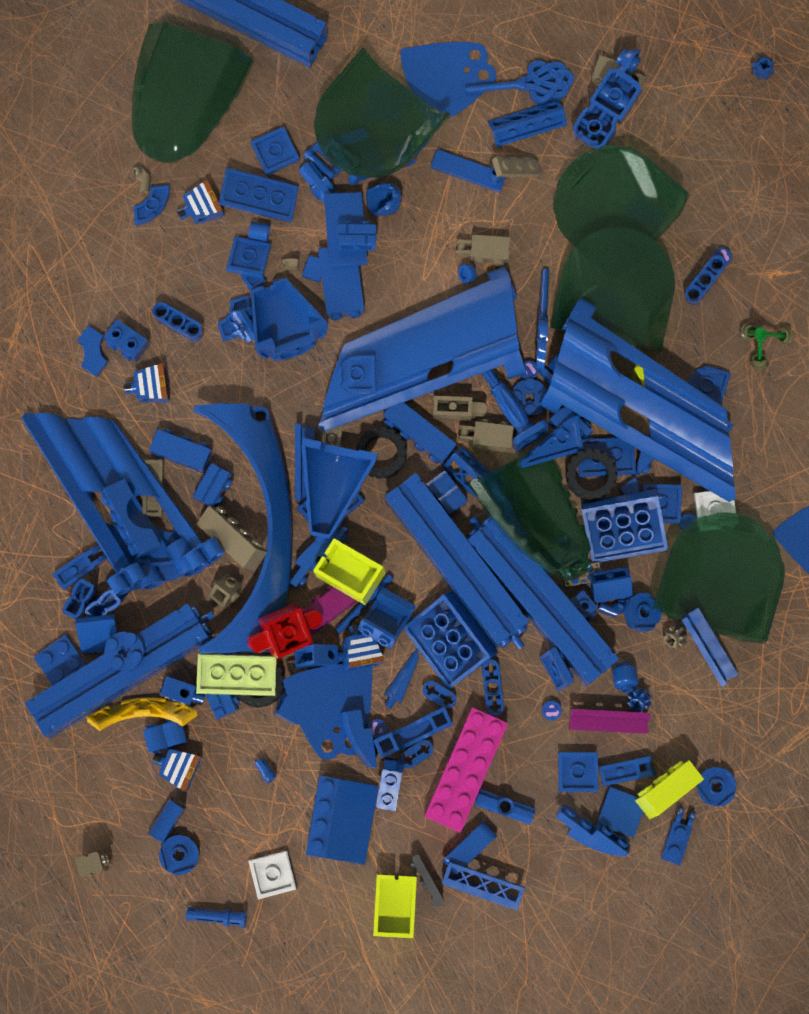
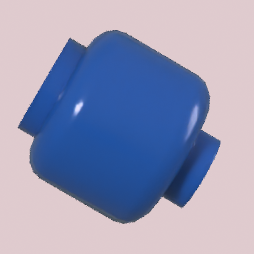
(625, 677)

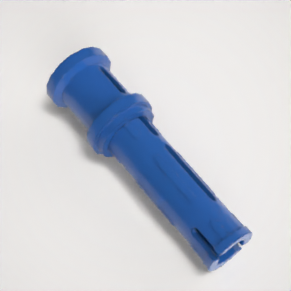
(224, 917)

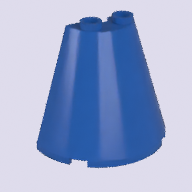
(284, 321)

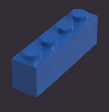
(420, 432)

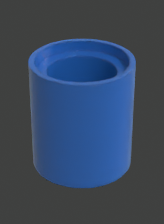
(259, 231)

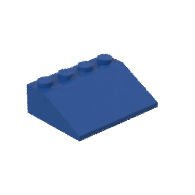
(624, 526)
(450, 639)
(342, 820)

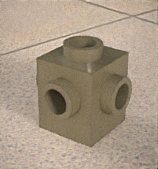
(225, 590)

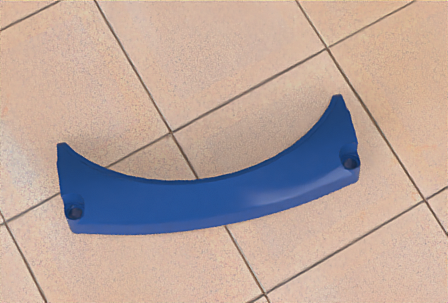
(263, 451)

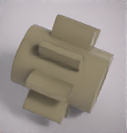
(675, 637)

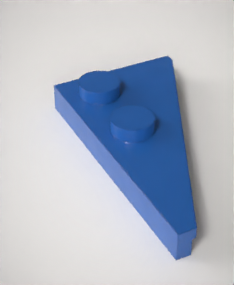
(560, 443)

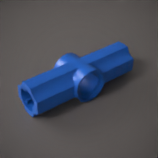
(317, 182)
(517, 810)

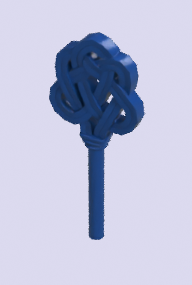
(542, 85)
(542, 331)

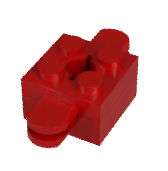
(285, 631)

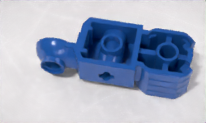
(610, 103)

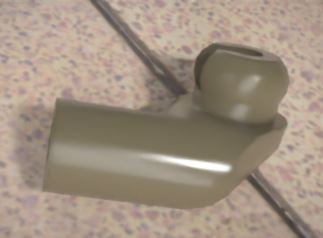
(141, 175)

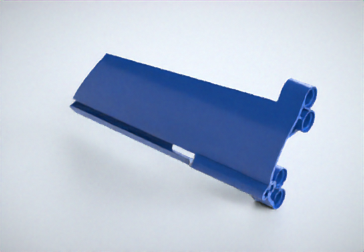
(470, 329)

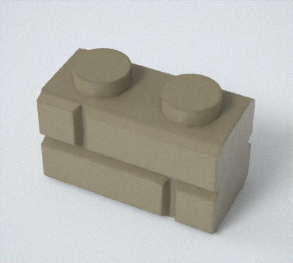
(92, 864)

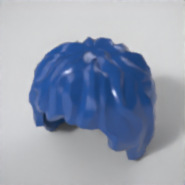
(383, 199)

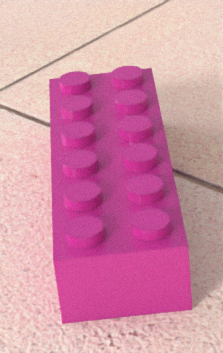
(466, 770)

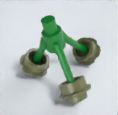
(750, 332)

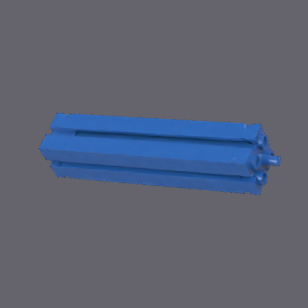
(270, 23)
(457, 562)
(543, 603)
(101, 684)

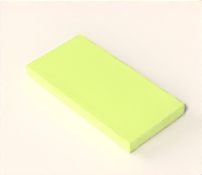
(236, 674)

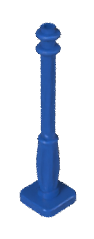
(514, 412)

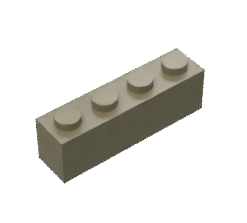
(233, 539)

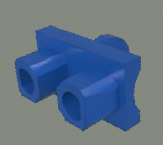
(243, 324)

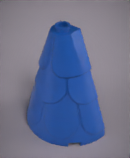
(332, 483)

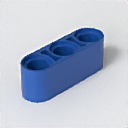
(709, 271)
(173, 314)
(470, 846)

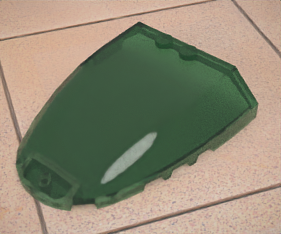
(183, 90)
(536, 516)

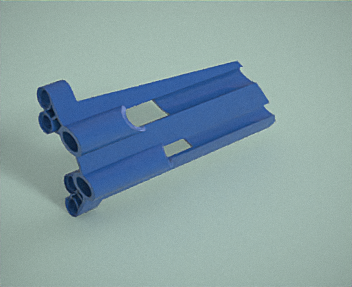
(684, 424)
(107, 461)

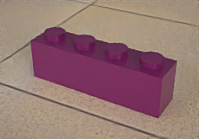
(330, 606)

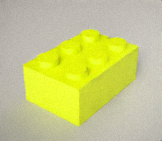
(349, 571)
(668, 788)
(395, 906)

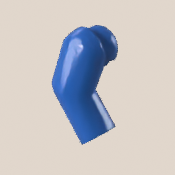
(613, 610)

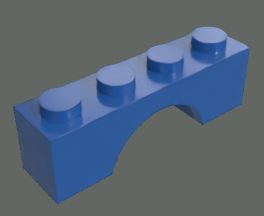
(140, 540)
(413, 733)

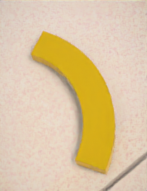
(141, 707)

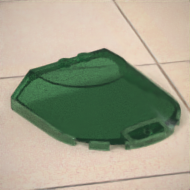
(372, 121)
(616, 190)
(625, 279)
(727, 571)

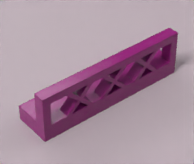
(609, 721)

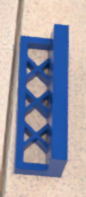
(527, 124)
(300, 433)
(468, 463)
(709, 646)
(481, 890)

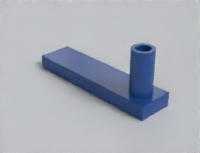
(467, 171)

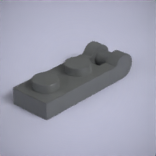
(427, 882)

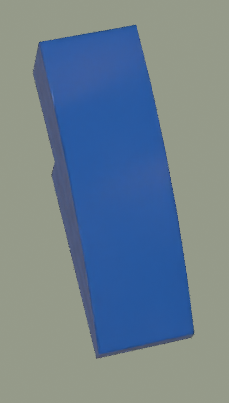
(359, 738)

